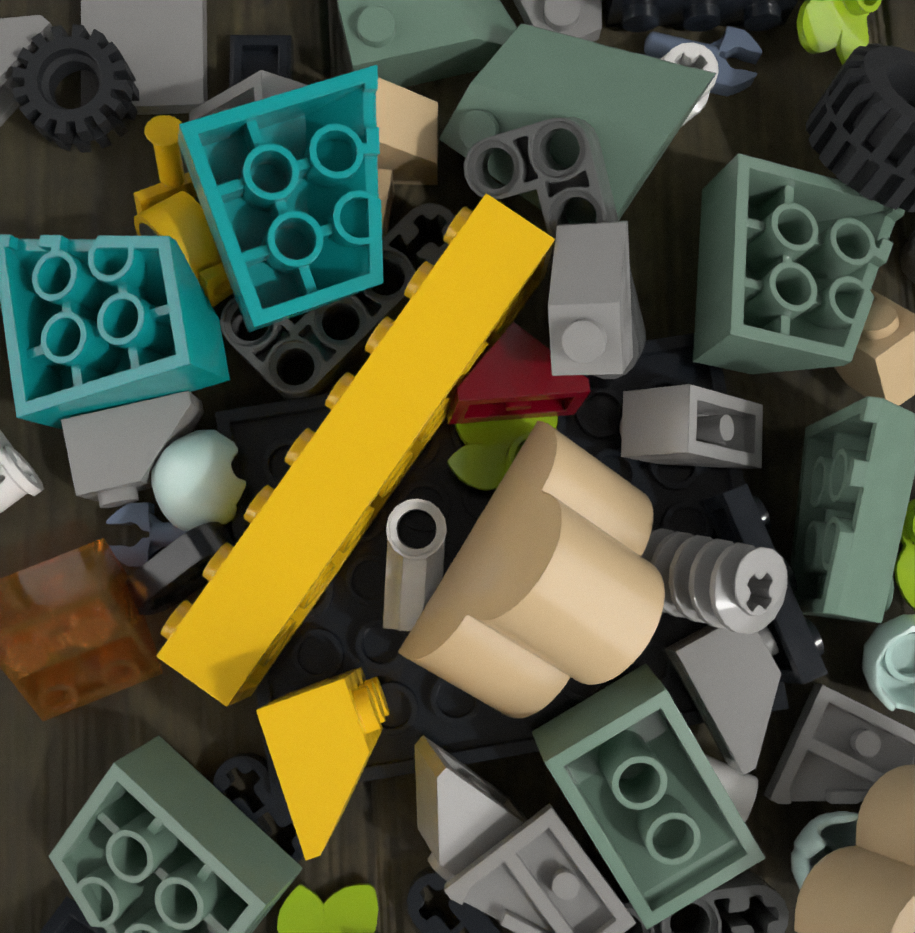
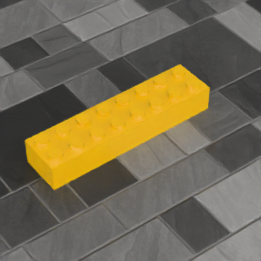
(357, 454)

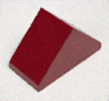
(516, 383)

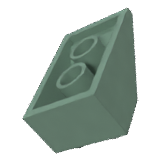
(647, 795)

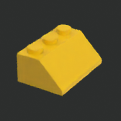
(320, 748)

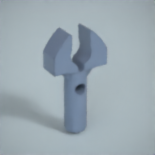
(733, 44)
(160, 533)

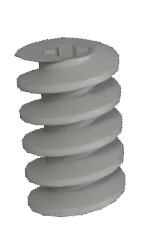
(718, 580)

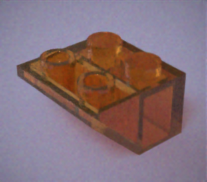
(73, 631)

